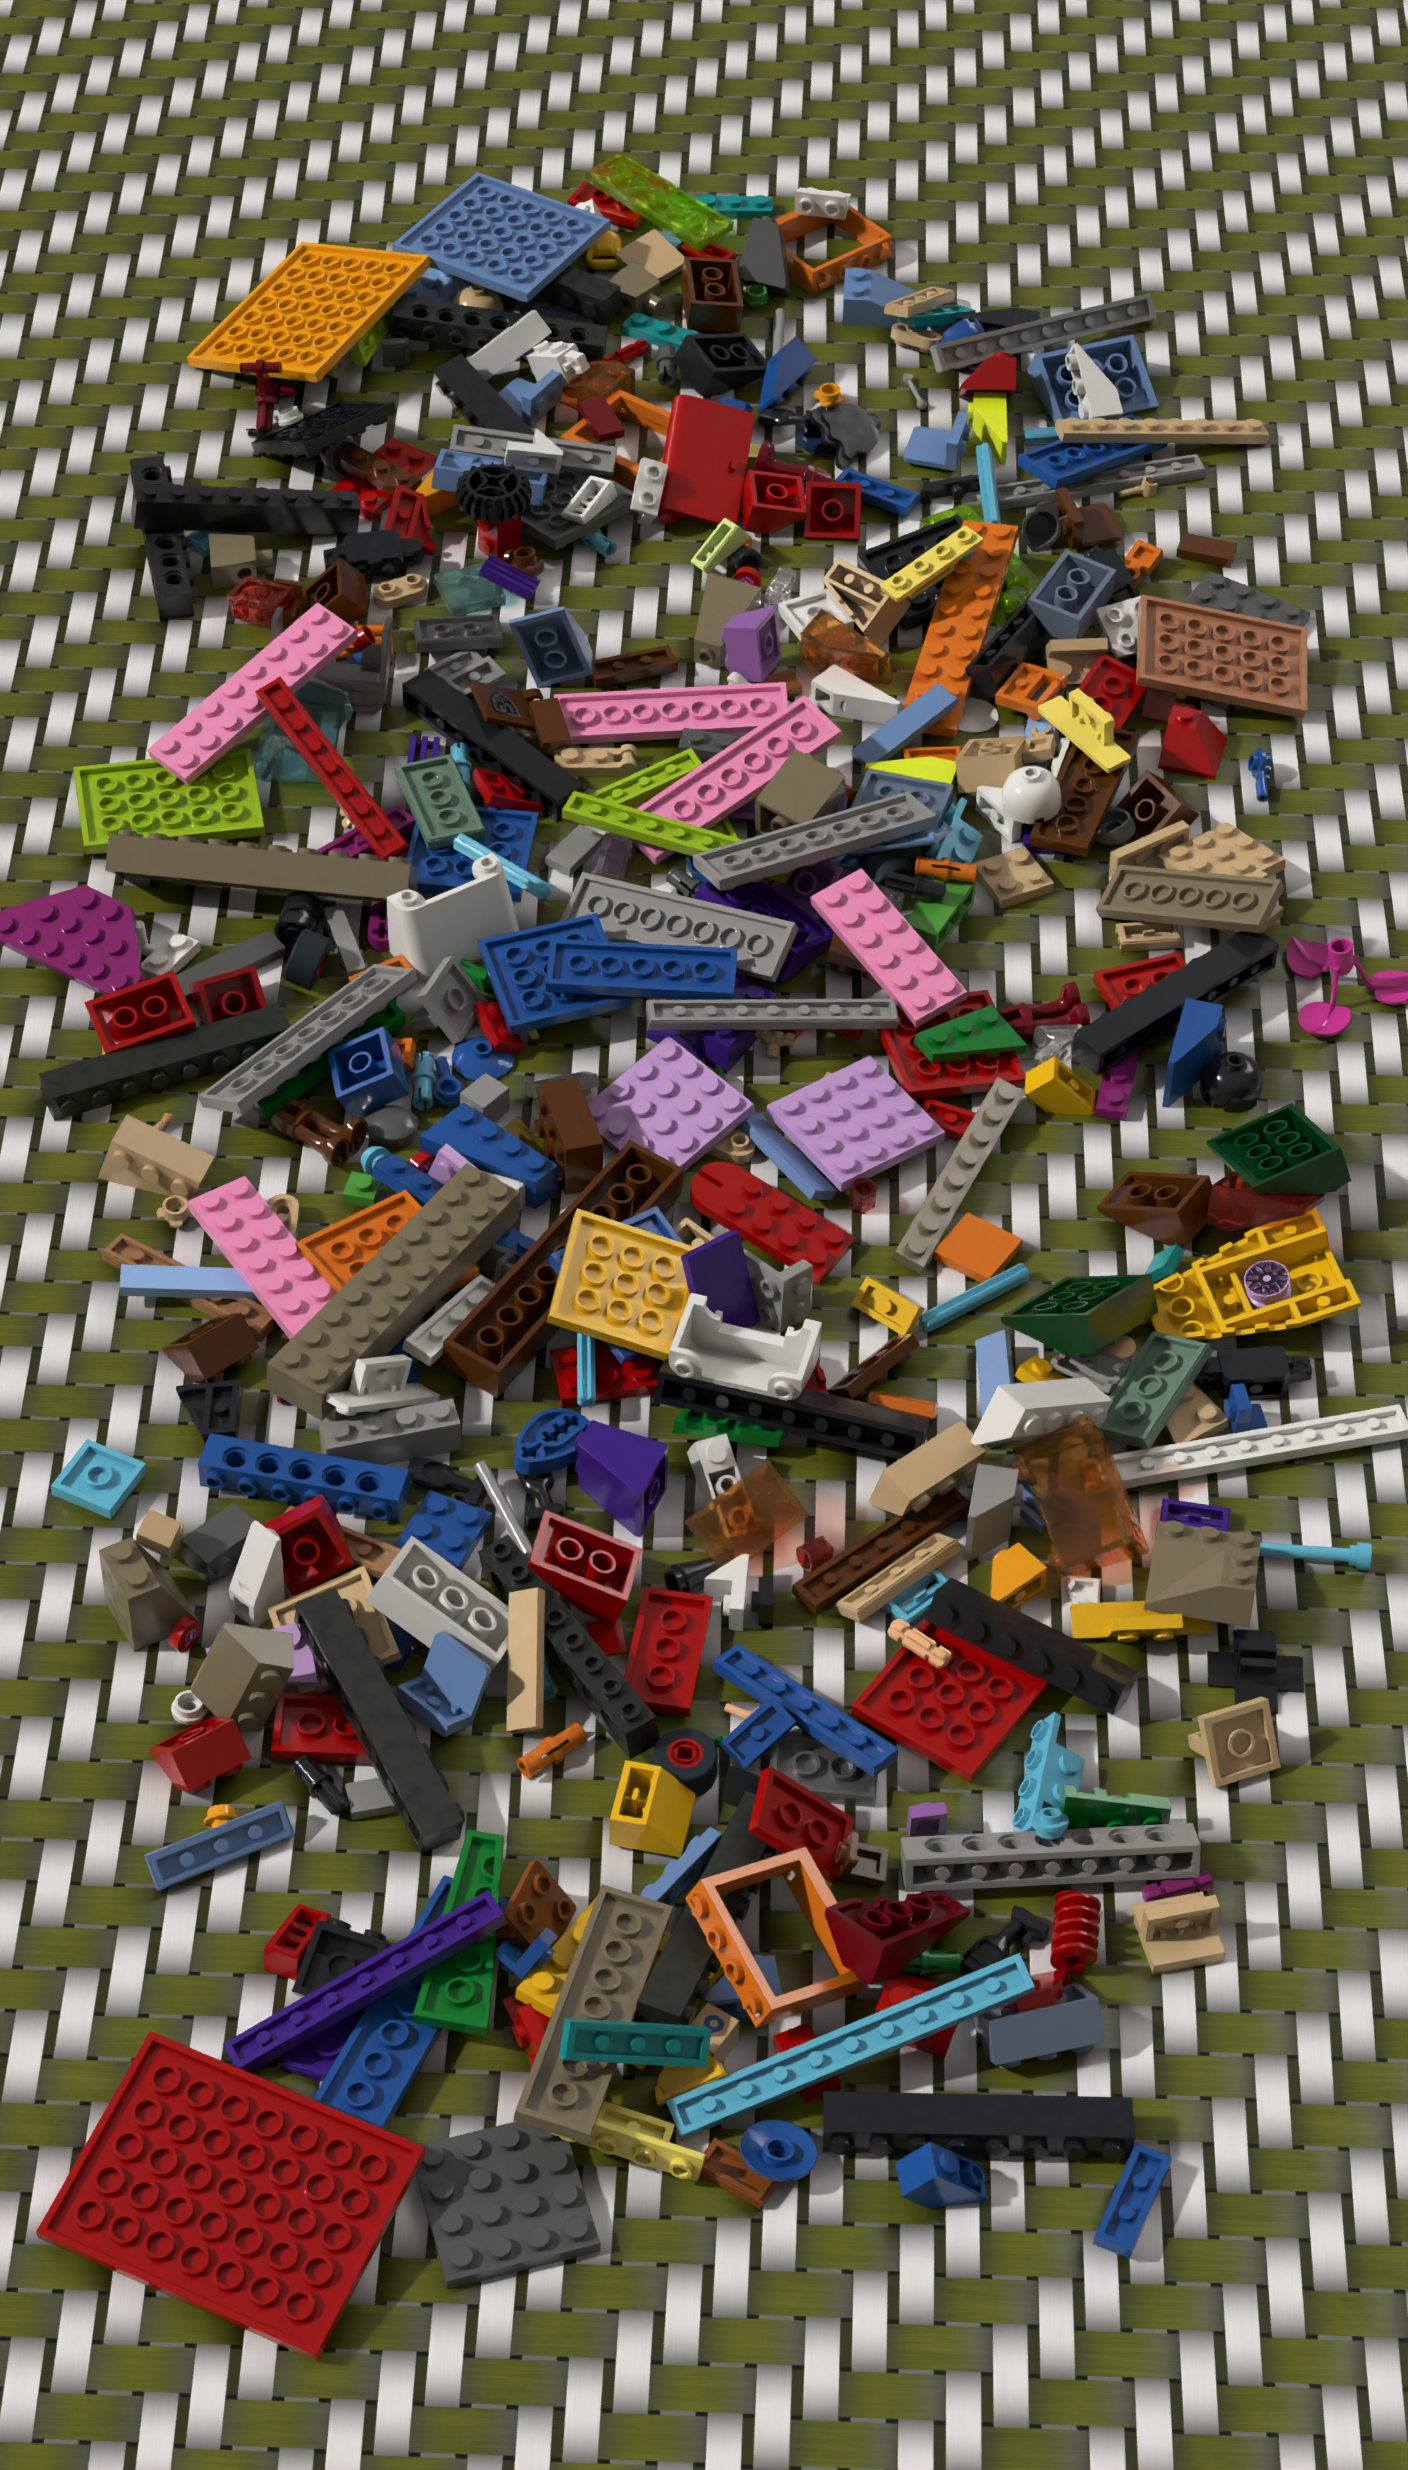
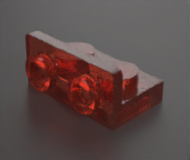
(258, 599)

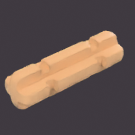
(919, 1643)

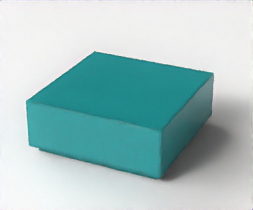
(1165, 1262)

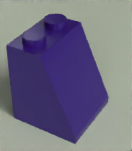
(622, 1473)

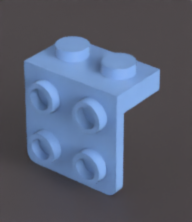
(533, 400)
(939, 447)
(448, 1687)

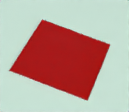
(608, 1636)

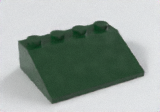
(1283, 1154)
(1085, 1312)

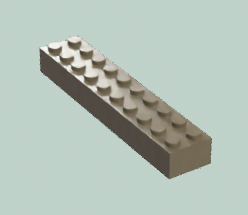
(257, 868)
(394, 1289)

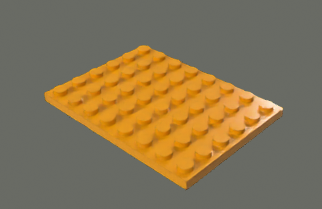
(310, 310)

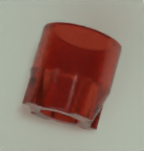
(863, 1195)
(814, 1553)

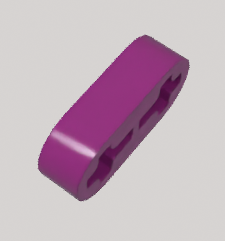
(378, 926)

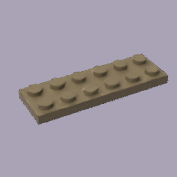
(1190, 898)

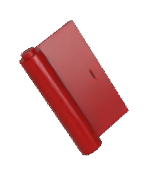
(698, 451)

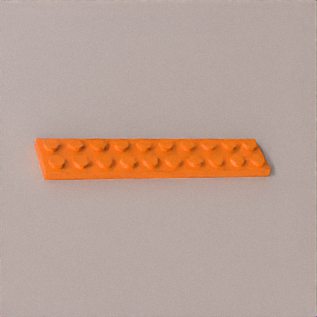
(963, 621)

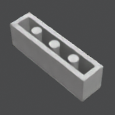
(394, 1434)

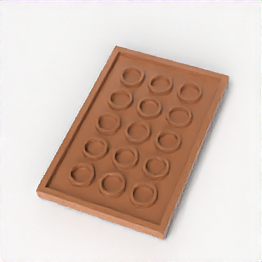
(1222, 656)

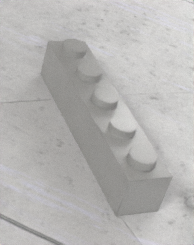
(343, 941)

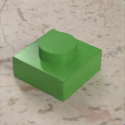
(362, 1189)

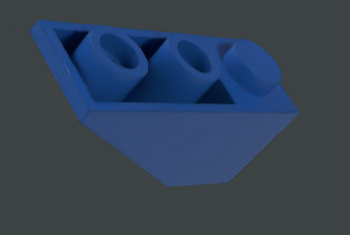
(783, 370)

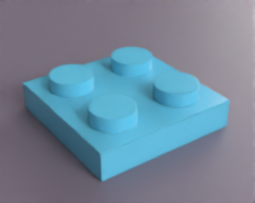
(98, 1479)

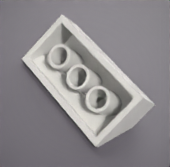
(1039, 1408)
(433, 1596)

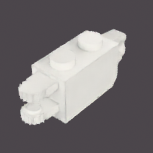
(556, 356)

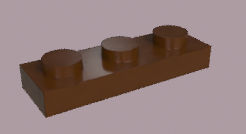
(378, 471)
(633, 666)
(875, 1367)

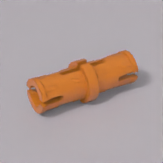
(946, 869)
(533, 1761)

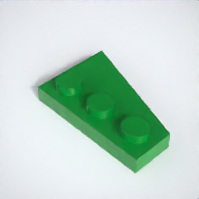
(970, 1034)
(709, 1426)
(1100, 1810)

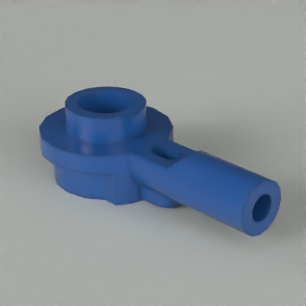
(1260, 767)
(448, 1087)

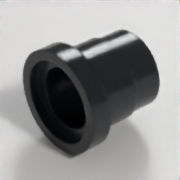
(746, 557)

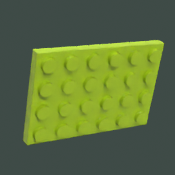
(153, 800)

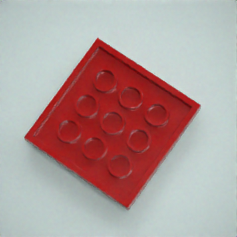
(940, 1079)
(951, 1712)

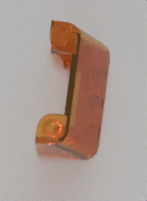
(1081, 1498)

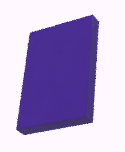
(722, 1275)

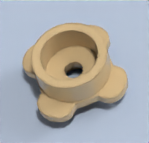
(174, 1210)

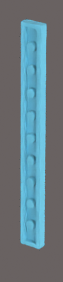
(850, 2046)

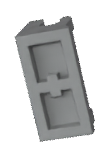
(1102, 1370)

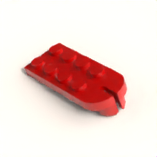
(768, 1218)

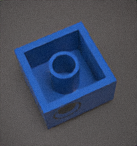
(368, 1072)

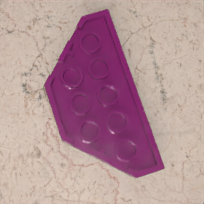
(78, 937)

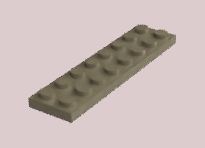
(600, 1985)

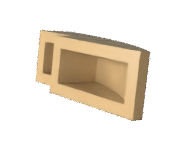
(160, 1534)

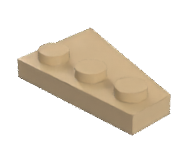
(1195, 1418)

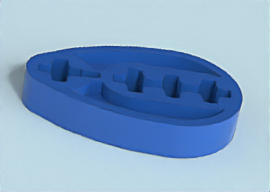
(535, 1445)

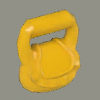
(604, 247)

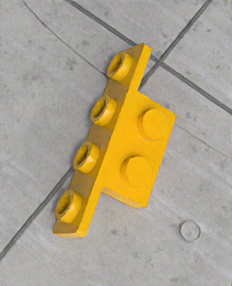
(1130, 1621)

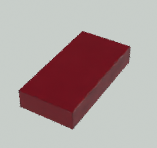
(601, 419)

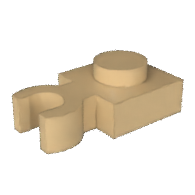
(1041, 746)

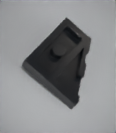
(213, 1407)

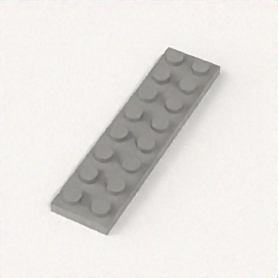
(814, 841)
(674, 919)
(308, 1039)

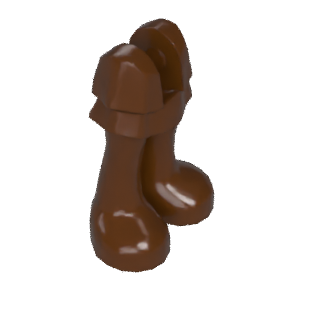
(300, 1120)

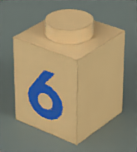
(724, 2030)

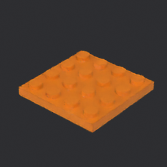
(350, 1243)

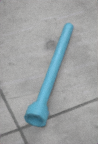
(1356, 1555)

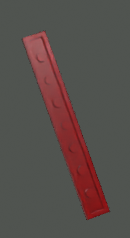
(331, 770)

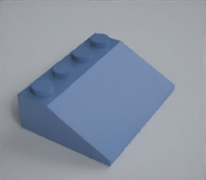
(1115, 357)

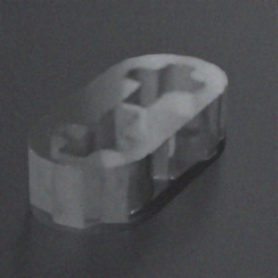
(780, 587)

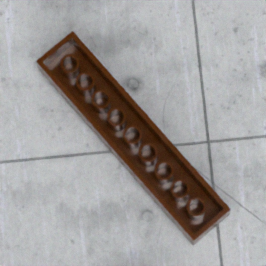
(512, 1318)

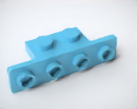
(960, 843)
(1047, 1770)

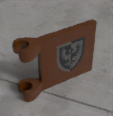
(505, 705)

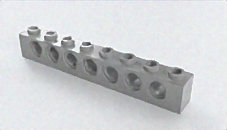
(1029, 1860)

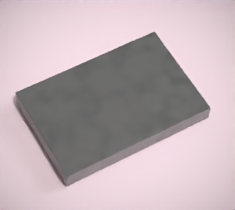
(458, 633)
(823, 1771)

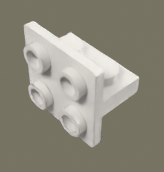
(1120, 626)

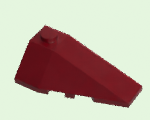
(889, 1934)

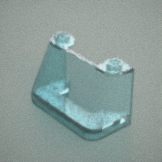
(278, 758)

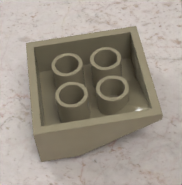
(1203, 1573)

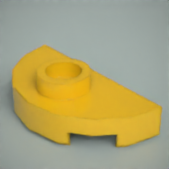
(680, 2080)

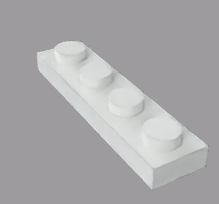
(428, 1339)

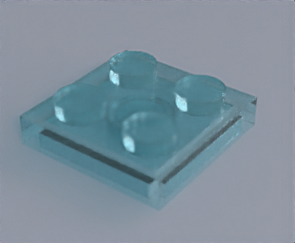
(467, 591)

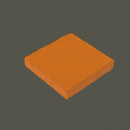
(977, 1248)

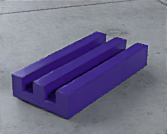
(509, 577)
(423, 745)
(1195, 1513)

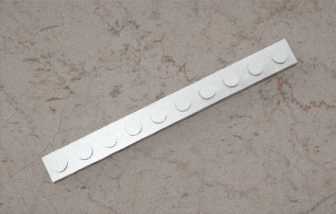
(1262, 1446)

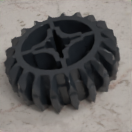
(493, 493)

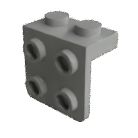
(783, 1295)

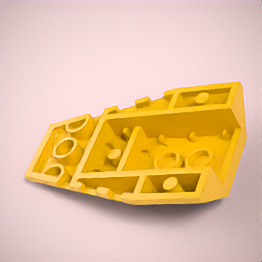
(1212, 1298)

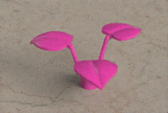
(1311, 958)

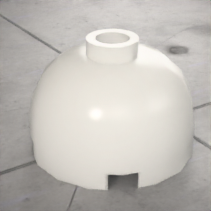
(1031, 794)

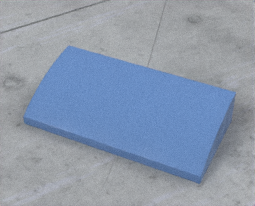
(452, 463)

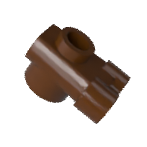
(524, 560)

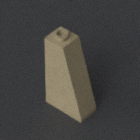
(720, 602)

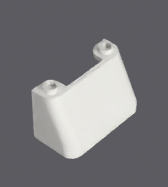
(451, 921)
(743, 1356)

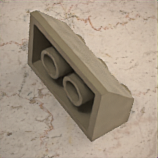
(245, 1674)

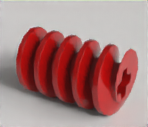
(1075, 1931)

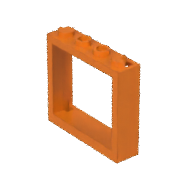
(875, 248)
(638, 412)
(734, 1955)

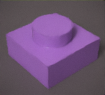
(927, 1819)

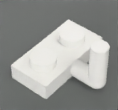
(169, 956)

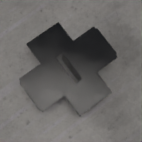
(1260, 1669)

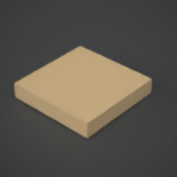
(652, 254)

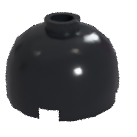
(1231, 1082)

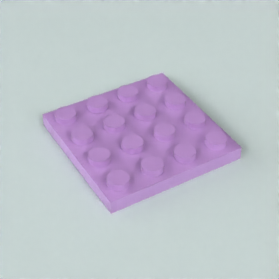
(669, 1106)
(855, 1123)

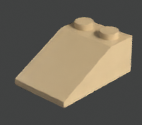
(988, 762)

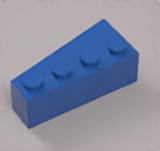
(494, 1152)

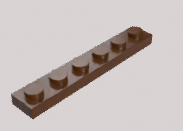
(877, 1551)

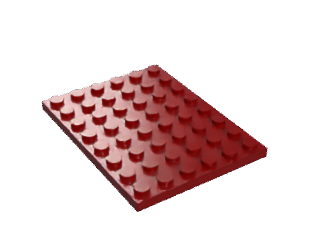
(232, 2194)

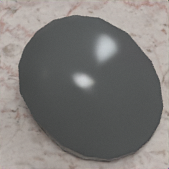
(1116, 827)
(392, 1126)

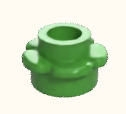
(756, 295)

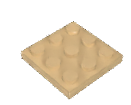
(1222, 852)
(355, 1588)

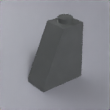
(765, 257)

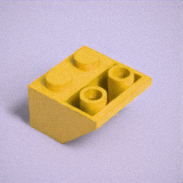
(651, 1810)

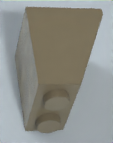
(798, 793)
(140, 1594)

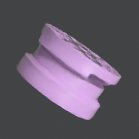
(1267, 1283)

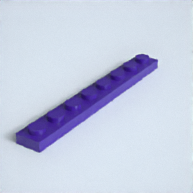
(365, 1983)

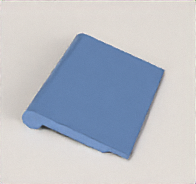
(912, 840)

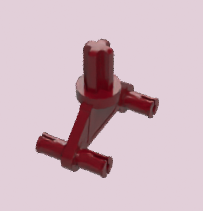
(267, 391)

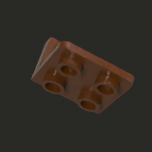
(1086, 524)

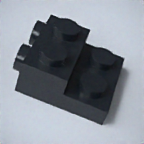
(334, 1952)

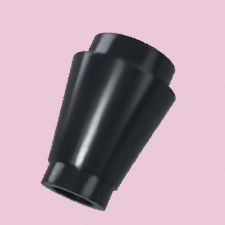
(689, 1575)

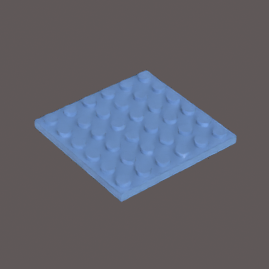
(503, 236)

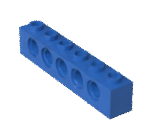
(301, 1475)

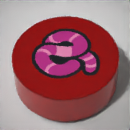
(748, 575)
(422, 1161)
(184, 1634)

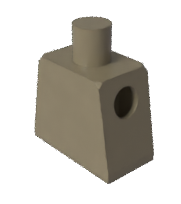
(639, 290)
(234, 558)

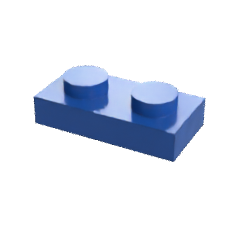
(758, 1733)

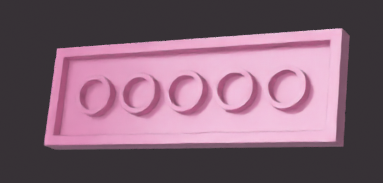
(888, 947)

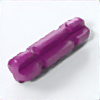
(1178, 1887)

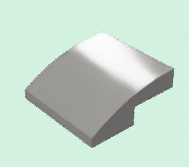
(467, 667)

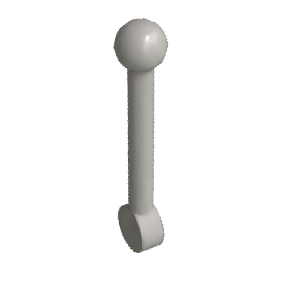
(908, 379)

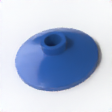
(476, 1057)
(778, 2150)

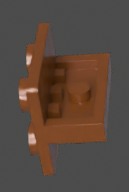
(534, 1906)

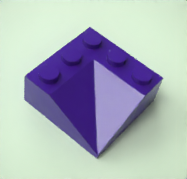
(718, 1046)

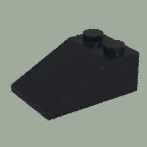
(719, 362)

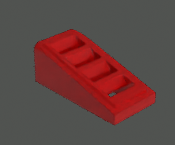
(287, 1960)

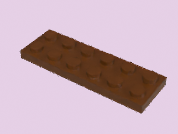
(1084, 800)

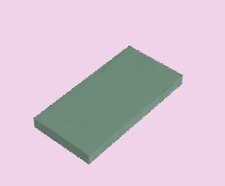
(439, 801)
(1153, 1388)

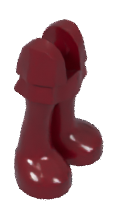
(768, 462)
(1063, 1011)

